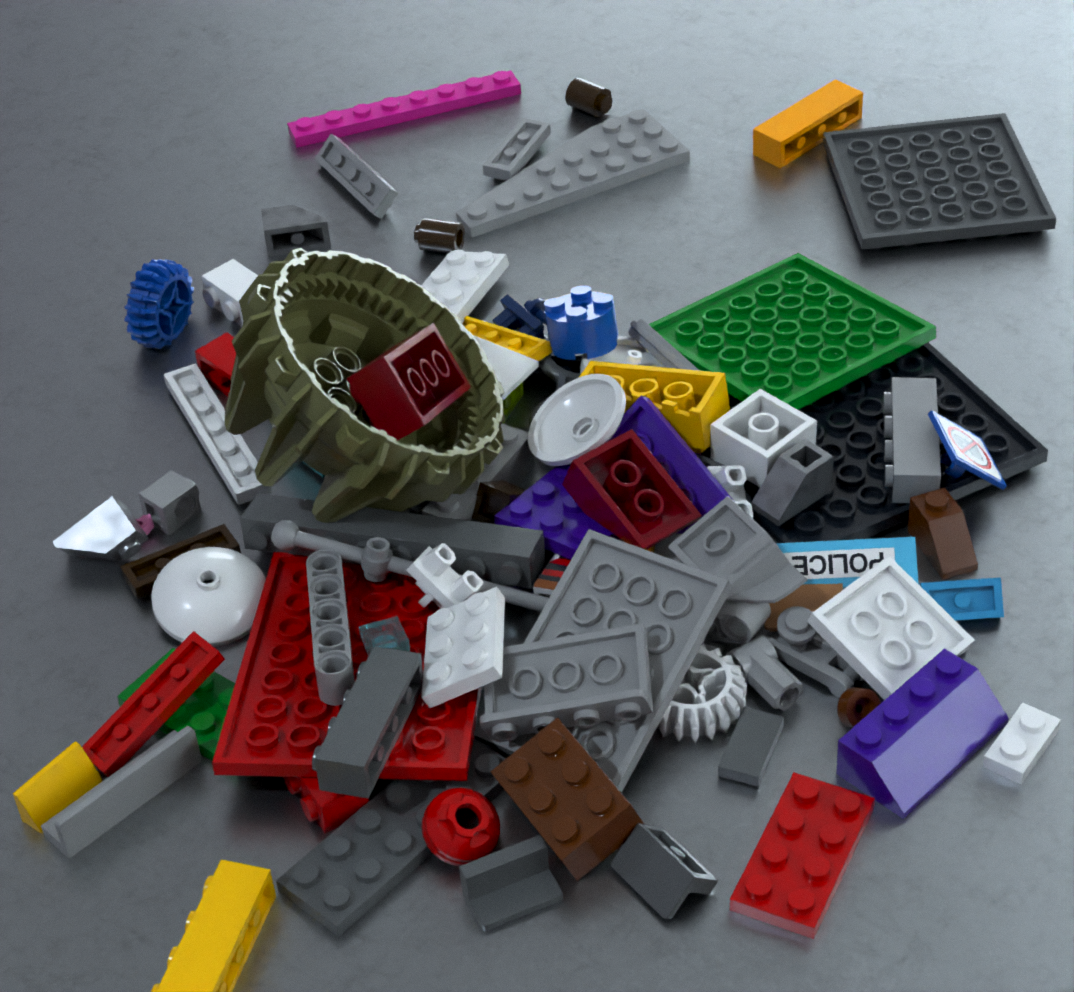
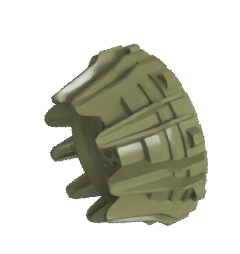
(300, 340)

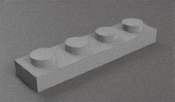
(356, 176)

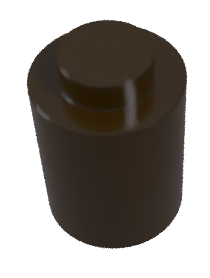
(588, 97)
(439, 235)

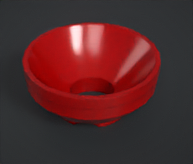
(449, 839)

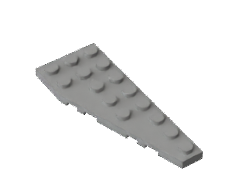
(584, 166)

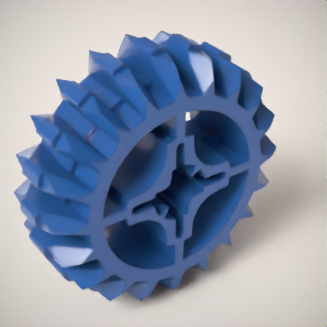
(159, 303)

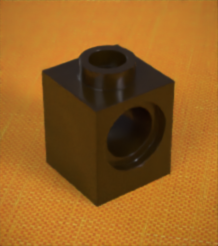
(492, 498)

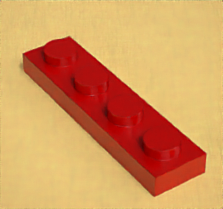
(152, 704)

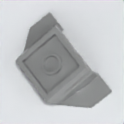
(738, 550)

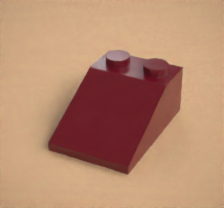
(629, 492)

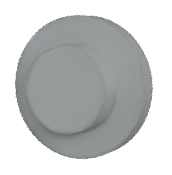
(793, 626)

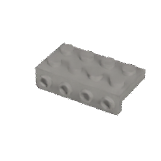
(570, 678)

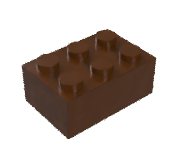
(567, 798)

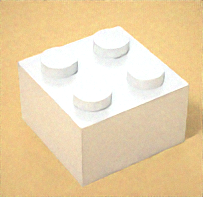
(758, 434)

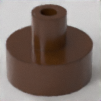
(856, 705)

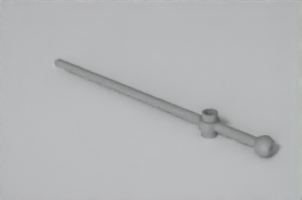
(378, 560)

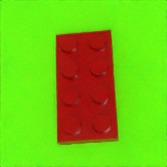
(802, 855)

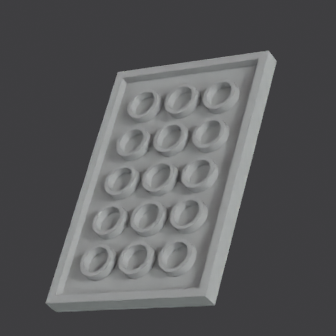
(622, 586)

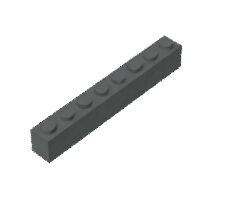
(491, 550)

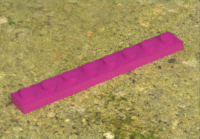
(404, 108)

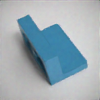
(968, 597)

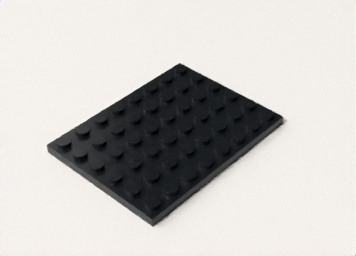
(853, 432)

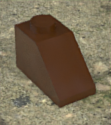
(942, 533)

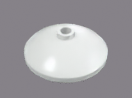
(576, 419)
(215, 610)

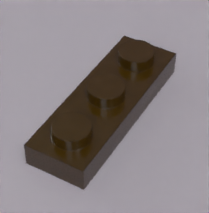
(143, 572)

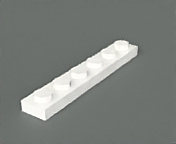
(207, 418)

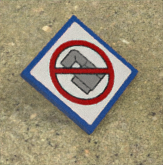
(965, 452)

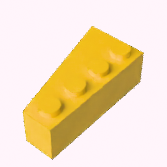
(683, 396)

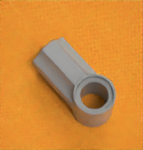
(766, 673)

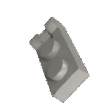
(815, 660)

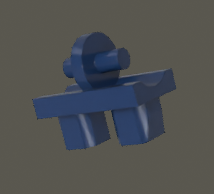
(527, 318)

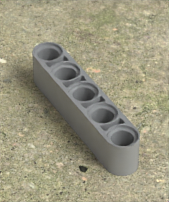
(329, 626)

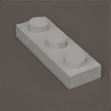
(516, 149)

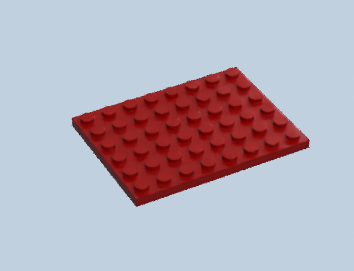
(276, 704)

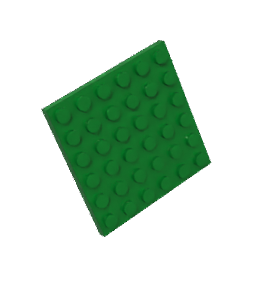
(793, 332)

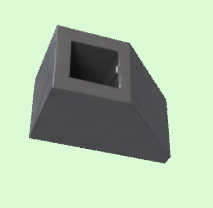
(794, 482)

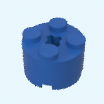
(581, 323)

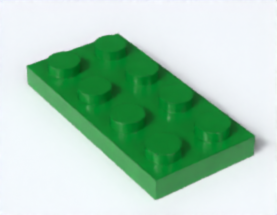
(201, 711)

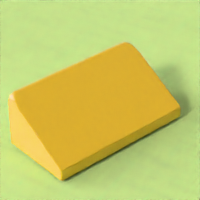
(56, 786)

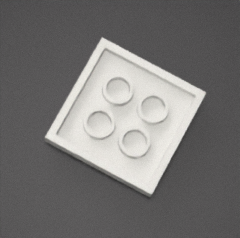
(887, 627)

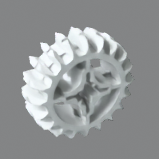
(706, 698)

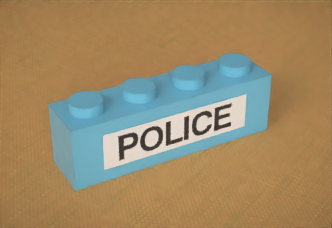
(849, 559)

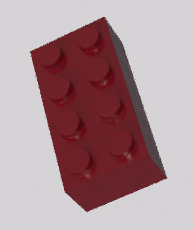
(409, 383)

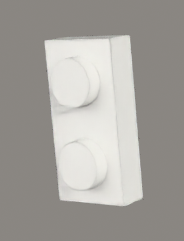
(1021, 743)

